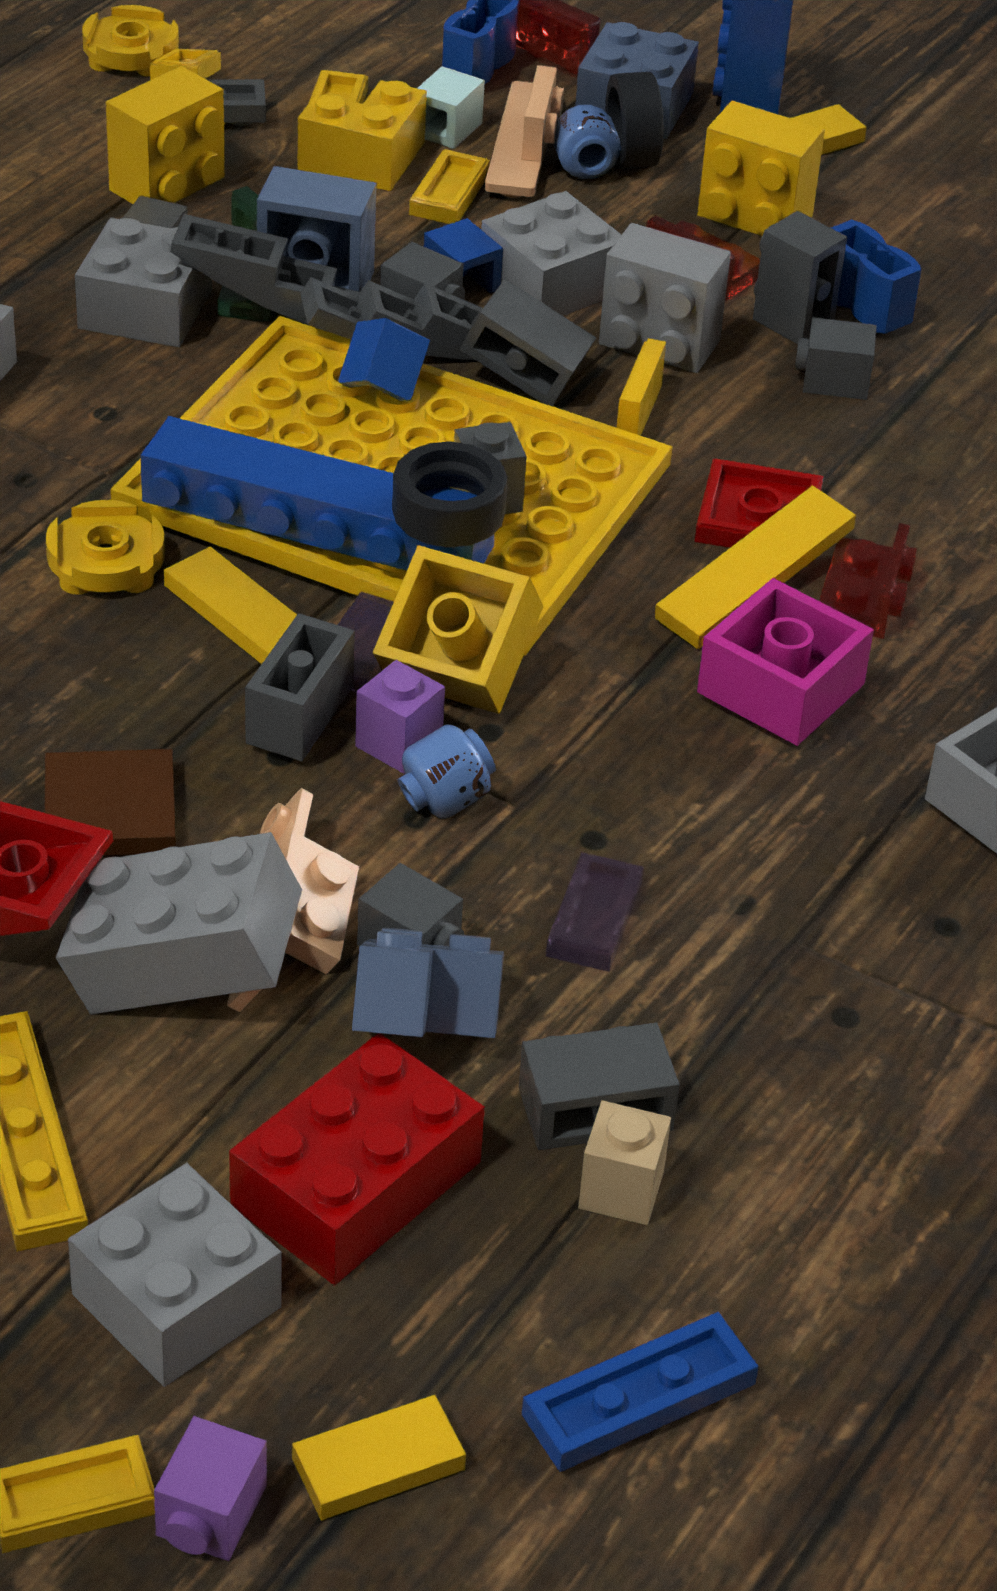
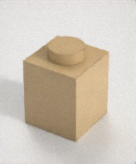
(624, 1162)

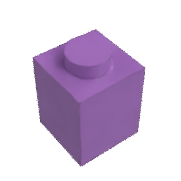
(396, 712)
(210, 1489)

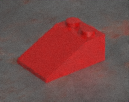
(43, 865)

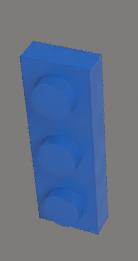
(639, 1391)

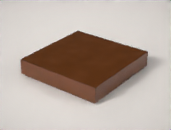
(116, 792)

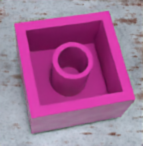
(784, 661)

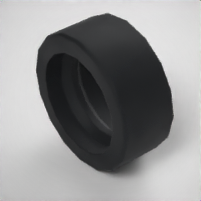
(637, 114)
(445, 521)

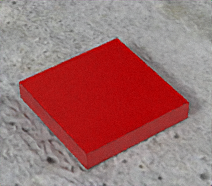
(744, 497)

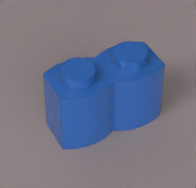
(480, 37)
(877, 279)

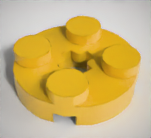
(128, 39)
(85, 566)

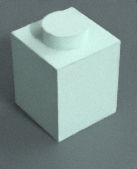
(452, 106)

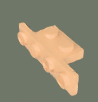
(524, 133)
(326, 891)

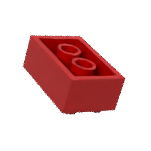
(356, 1157)

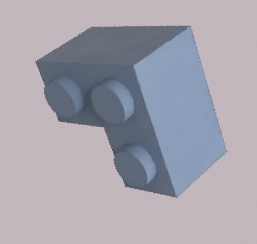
(427, 987)

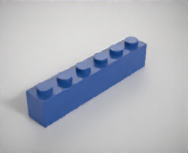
(284, 493)

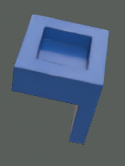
(473, 248)
(384, 358)

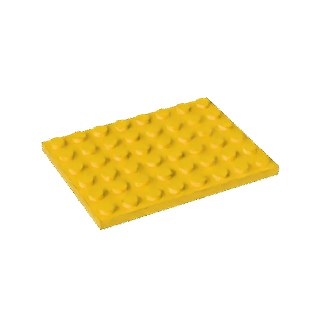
(286, 390)

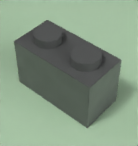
(798, 275)
(527, 343)
(299, 687)
(571, 1075)

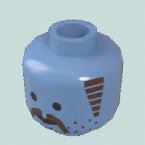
(586, 142)
(446, 771)

